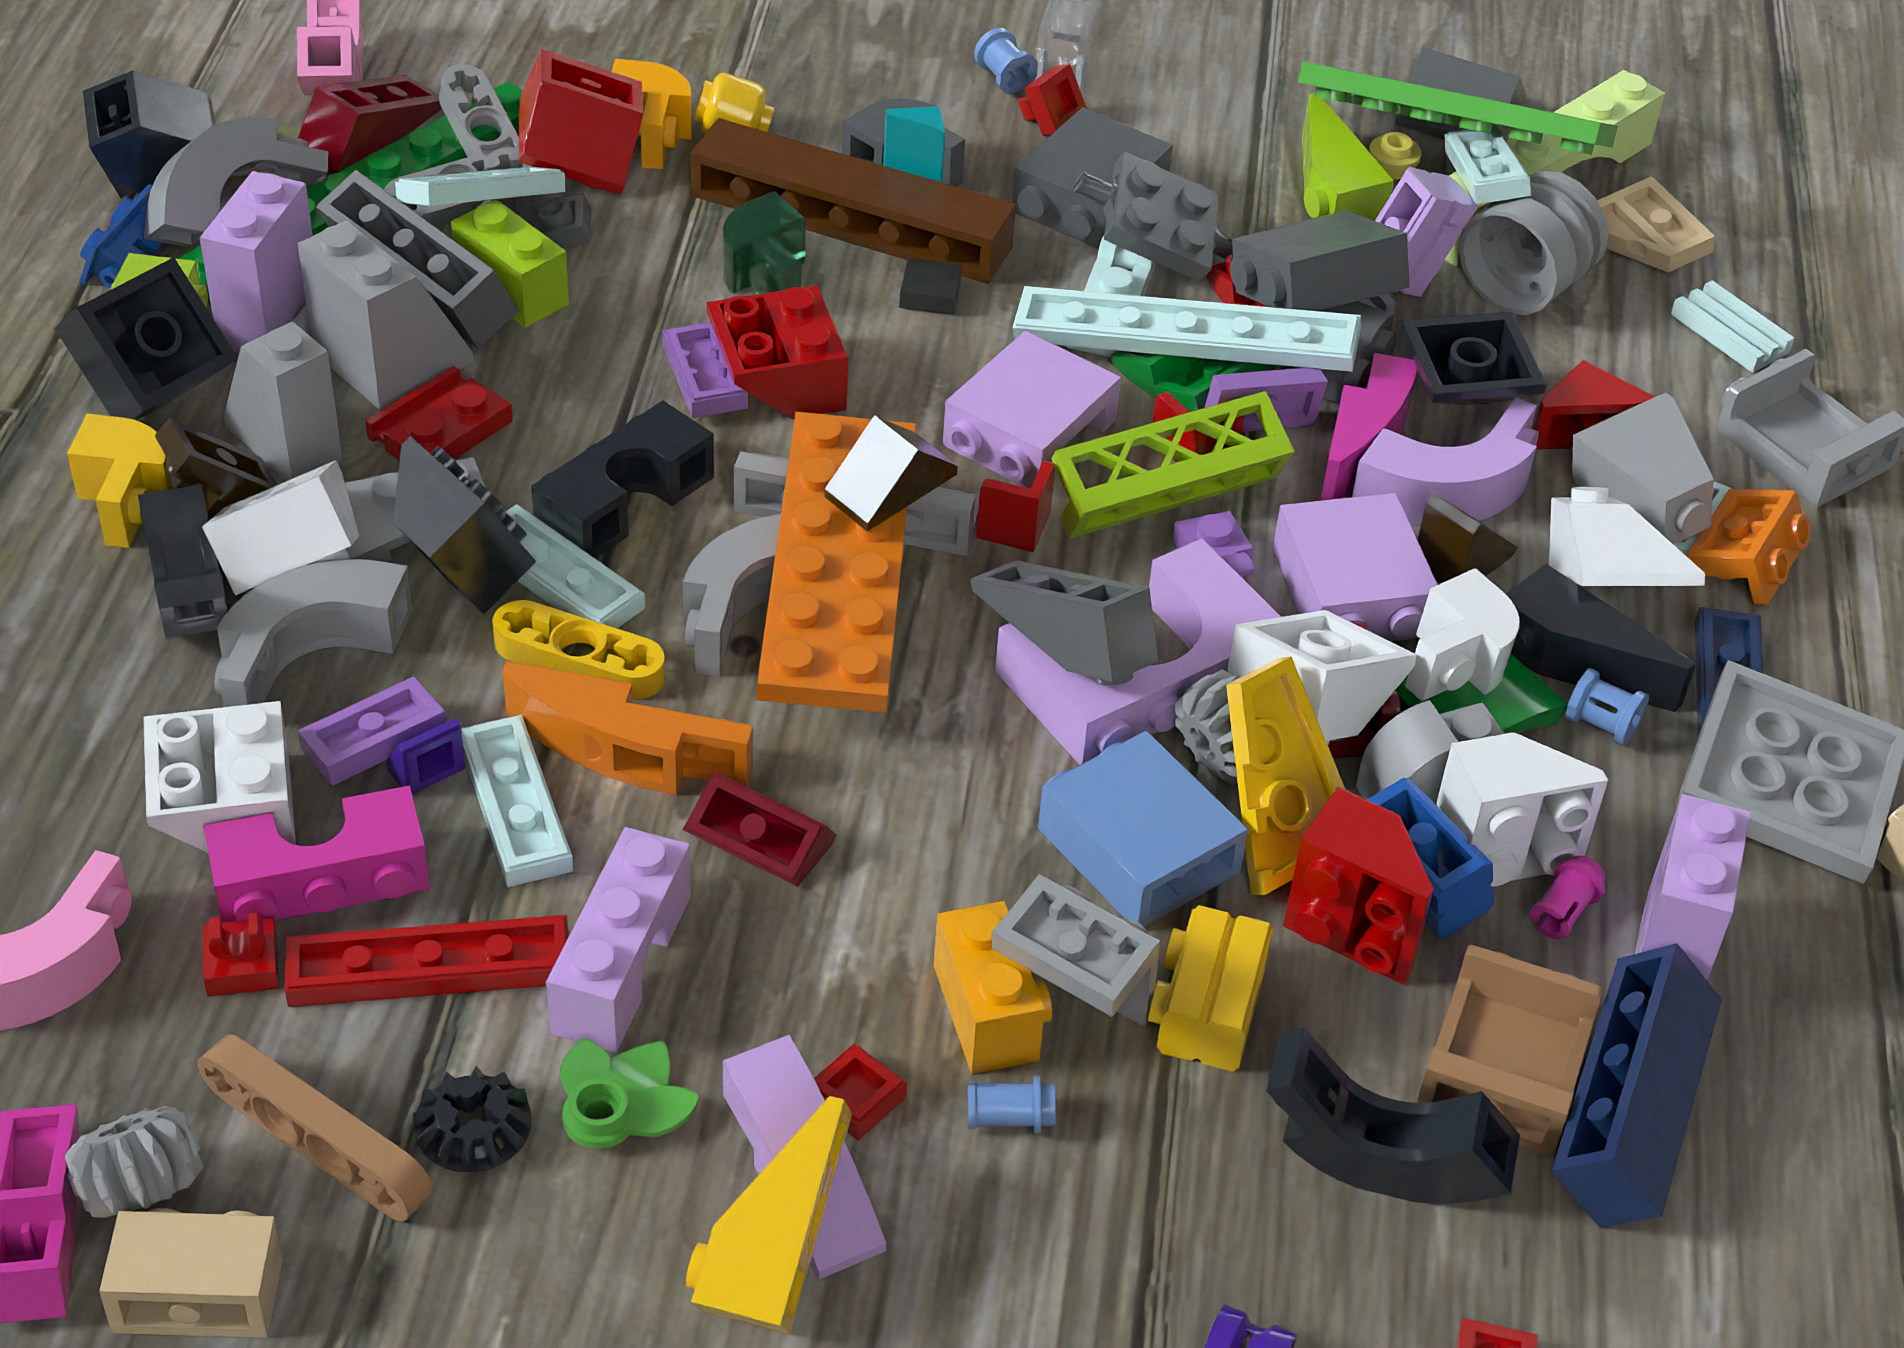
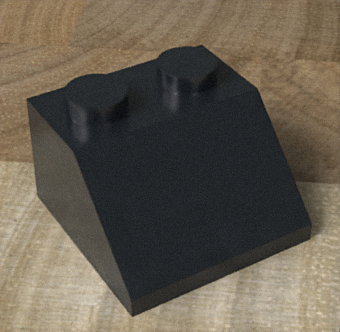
(145, 342)

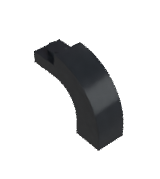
(183, 561)
(1385, 1145)

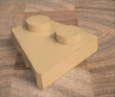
(1654, 227)

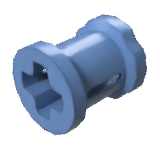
(1011, 66)
(1590, 690)

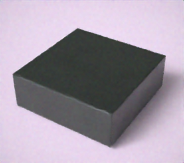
(930, 286)

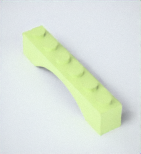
(1619, 101)

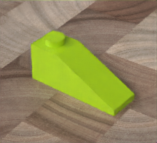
(1339, 167)

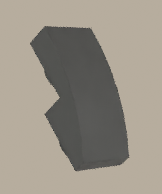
(560, 219)

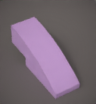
(772, 1100)

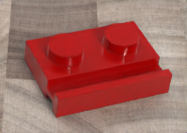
(441, 414)

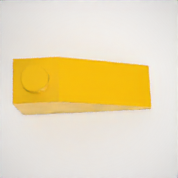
(768, 1235)

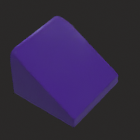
(428, 757)

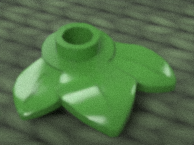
(626, 1089)

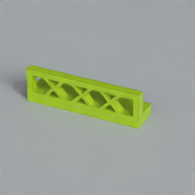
(1175, 484)

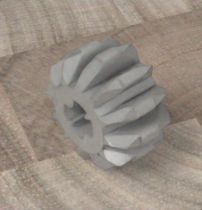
(1206, 724)
(134, 1161)

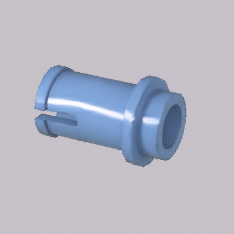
(1012, 1104)

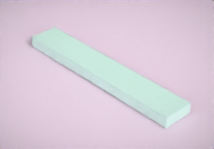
(1190, 328)

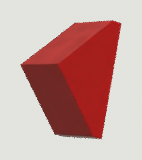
(1581, 401)

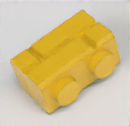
(1212, 988)

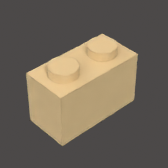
(192, 1274)

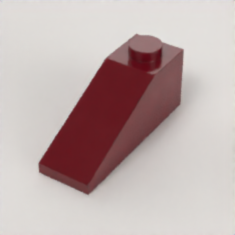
(365, 117)

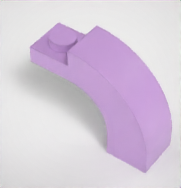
(1472, 477)

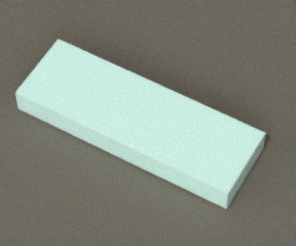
(1487, 165)
(479, 186)
(572, 578)
(515, 801)

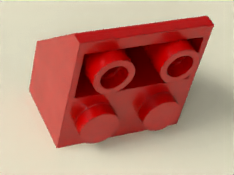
(579, 121)
(783, 349)
(1360, 886)

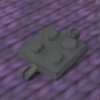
(1158, 215)

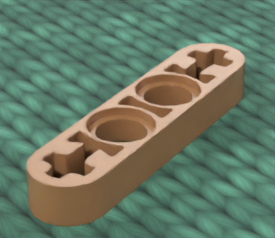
(316, 1127)

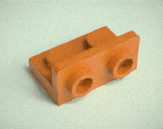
(1753, 538)

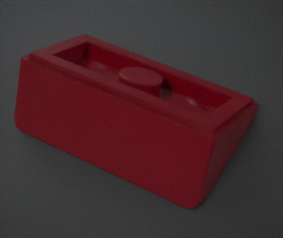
(758, 829)

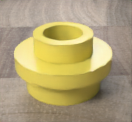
(1395, 153)

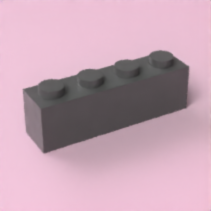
(454, 278)

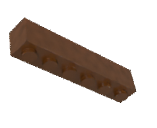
(855, 198)

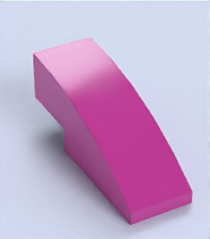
(1363, 417)
(36, 1212)

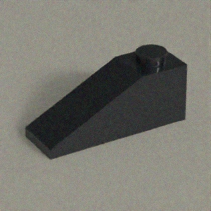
(1572, 630)

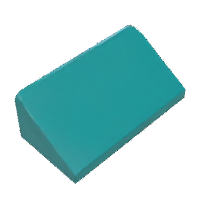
(915, 141)

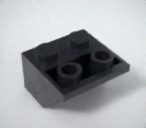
(141, 124)
(457, 526)

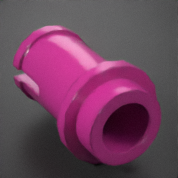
(1575, 886)

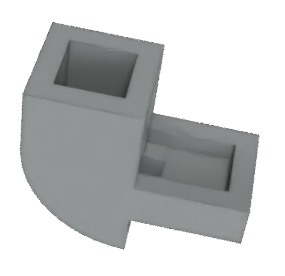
(1419, 745)

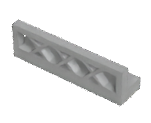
(937, 521)

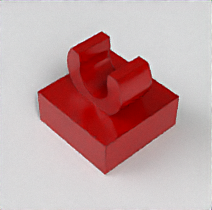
(1052, 99)
(240, 955)

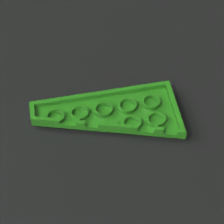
(1455, 108)

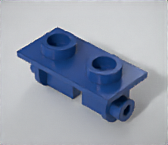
(109, 249)

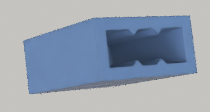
(1141, 829)

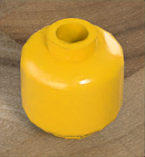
(734, 101)

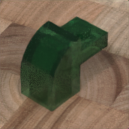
(764, 246)

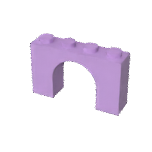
(1198, 601)

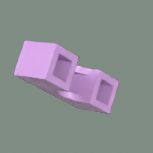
(603, 960)

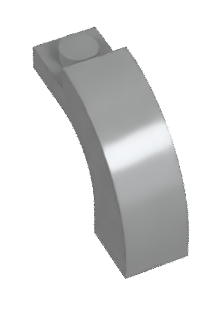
(191, 182)
(724, 585)
(309, 610)

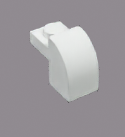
(1463, 636)

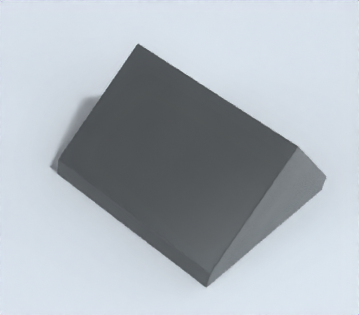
(1464, 77)

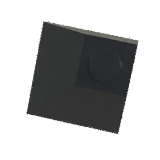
(1473, 358)

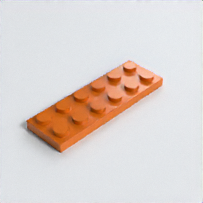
(830, 583)

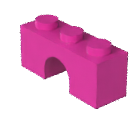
(369, 860)

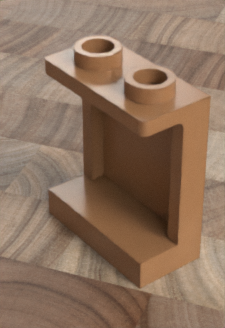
(1515, 1038)

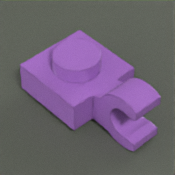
(1222, 535)

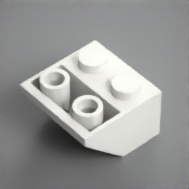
(217, 769)
(1521, 803)

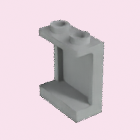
(1805, 432)

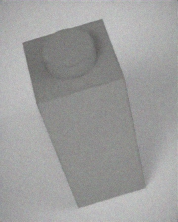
(285, 402)
(1651, 465)

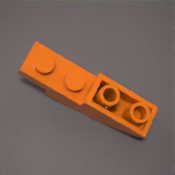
(634, 743)

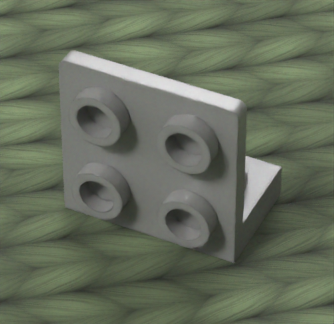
(1081, 948)

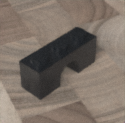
(651, 454)

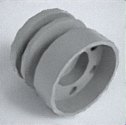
(1534, 246)

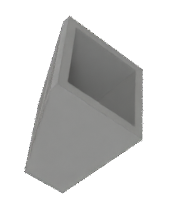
(374, 317)

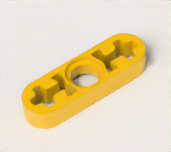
(538, 634)

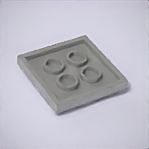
(1801, 766)

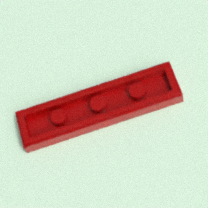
(422, 960)

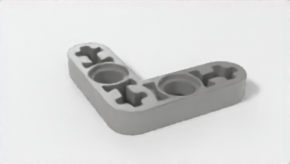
(481, 155)

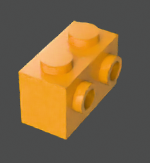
(989, 996)

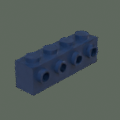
(1638, 1087)

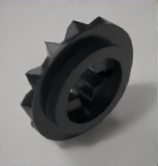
(479, 1143)

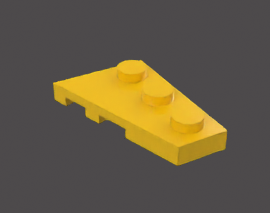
(1280, 768)

